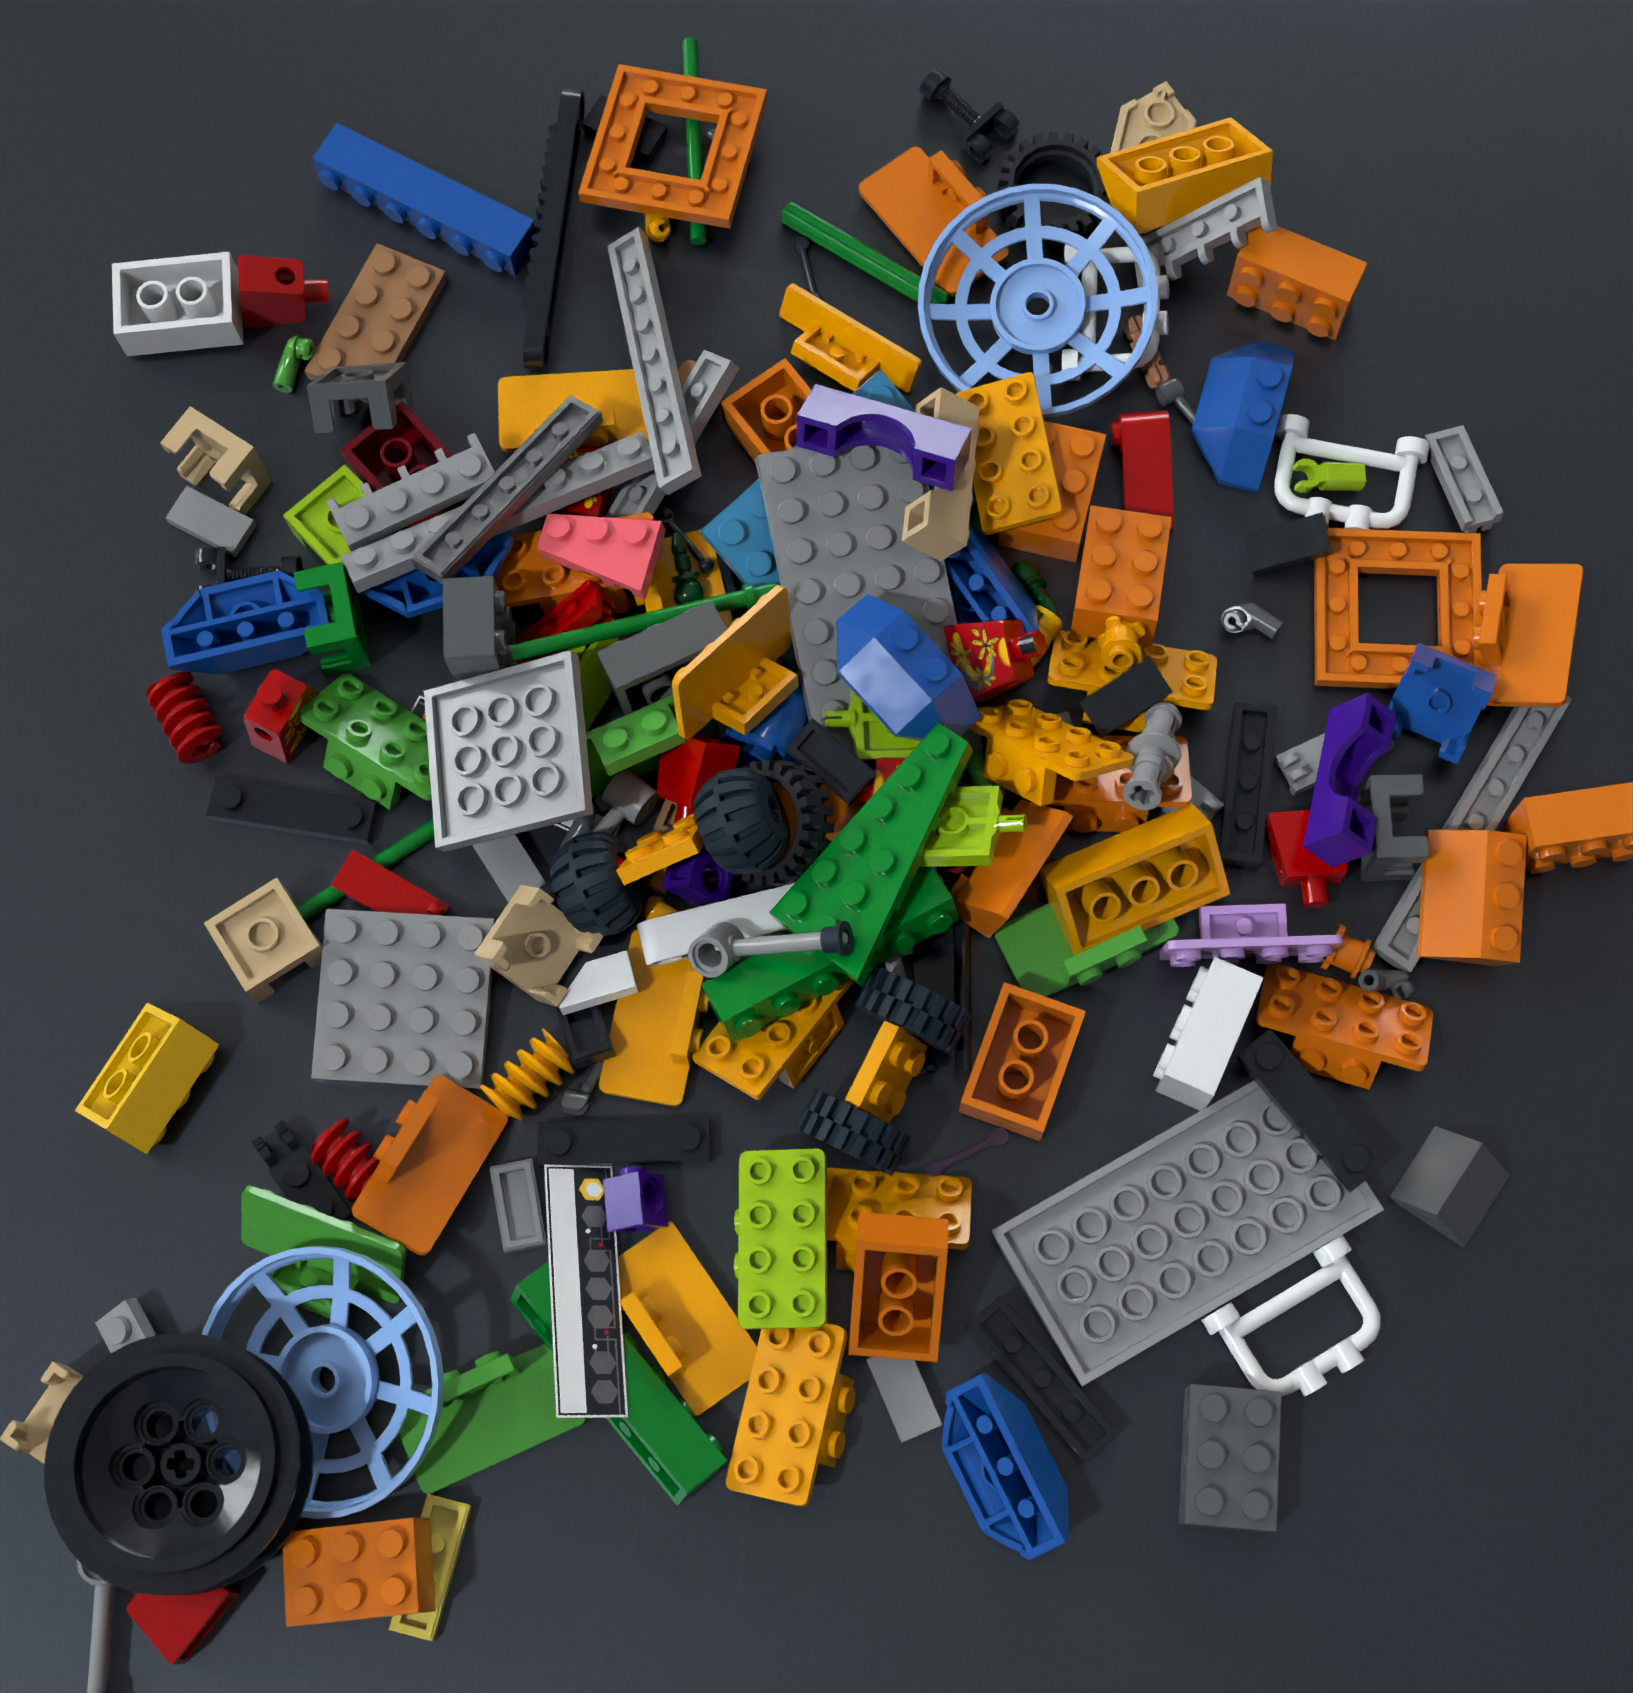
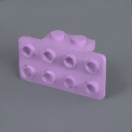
(1247, 932)

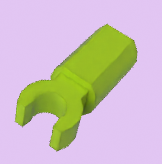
(1330, 476)

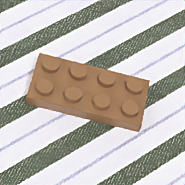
(379, 312)

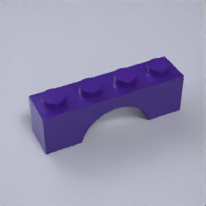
(839, 421)
(1352, 742)

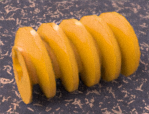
(529, 1076)

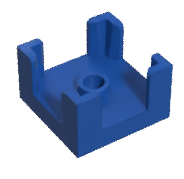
(1440, 699)

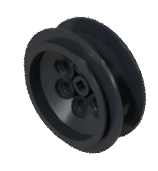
(112, 1421)

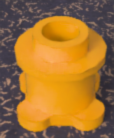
(1120, 643)

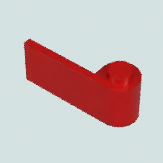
(1146, 461)

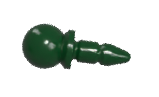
(1034, 584)
(687, 586)

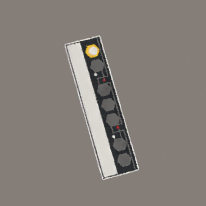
(584, 1295)

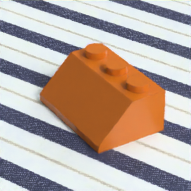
(994, 891)
(1472, 897)

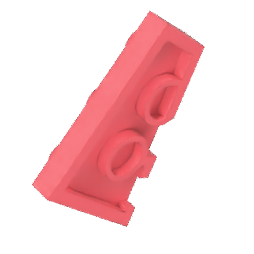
(610, 548)

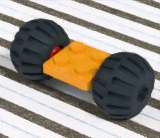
(734, 817)

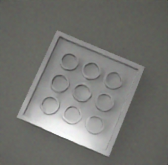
(508, 752)
(402, 999)

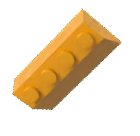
(1182, 172)
(1136, 878)

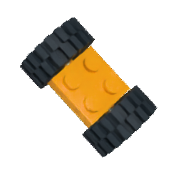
(908, 1016)

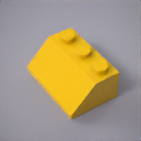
(148, 1078)

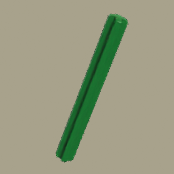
(857, 253)

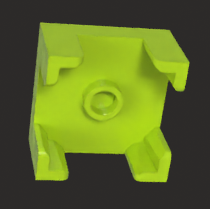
(314, 522)

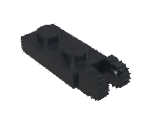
(300, 1177)

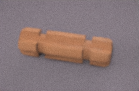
(1155, 371)

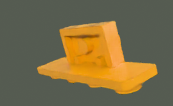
(843, 345)

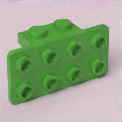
(370, 740)
(635, 742)
(1045, 962)
(278, 1224)
(488, 1417)

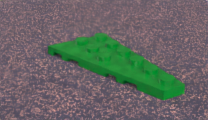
(877, 853)

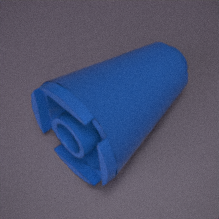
(773, 733)

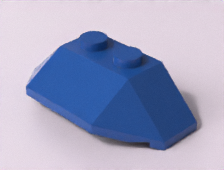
(1242, 411)
(986, 587)
(419, 593)
(242, 624)
(901, 672)
(1004, 1467)

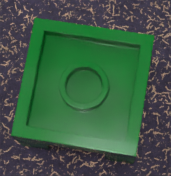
(347, 623)

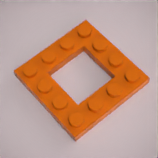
(706, 201)
(1448, 555)

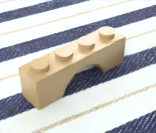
(940, 518)

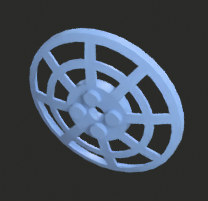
(1039, 279)
(350, 1360)

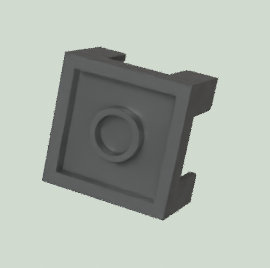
(339, 386)
(1391, 856)

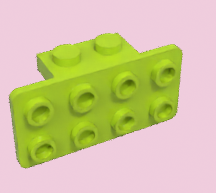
(782, 1239)

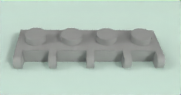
(1210, 227)
(413, 496)

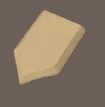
(1151, 118)

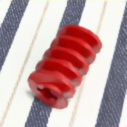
(184, 717)
(344, 1159)

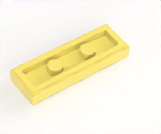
(448, 1528)

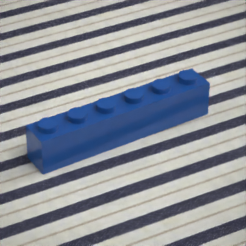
(424, 199)

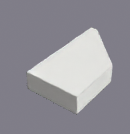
(600, 982)

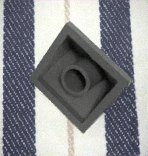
(1451, 1184)

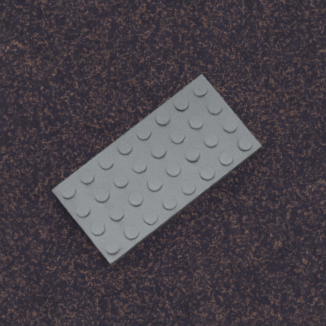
(835, 542)
(1176, 1230)

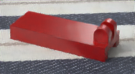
(576, 611)
(383, 890)

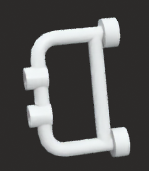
(1115, 255)
(1408, 455)
(1343, 1354)

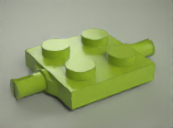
(869, 734)
(970, 828)

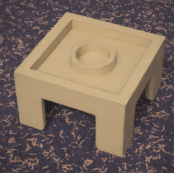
(219, 447)
(264, 938)
(534, 945)
(34, 1432)

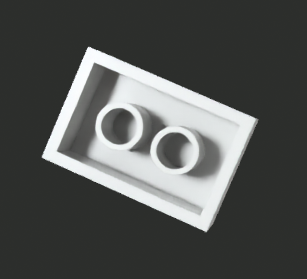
(176, 304)
(1206, 1033)

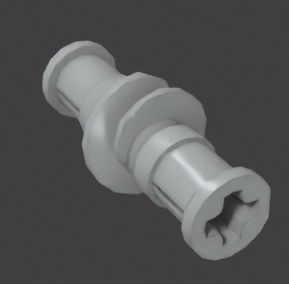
(1154, 756)

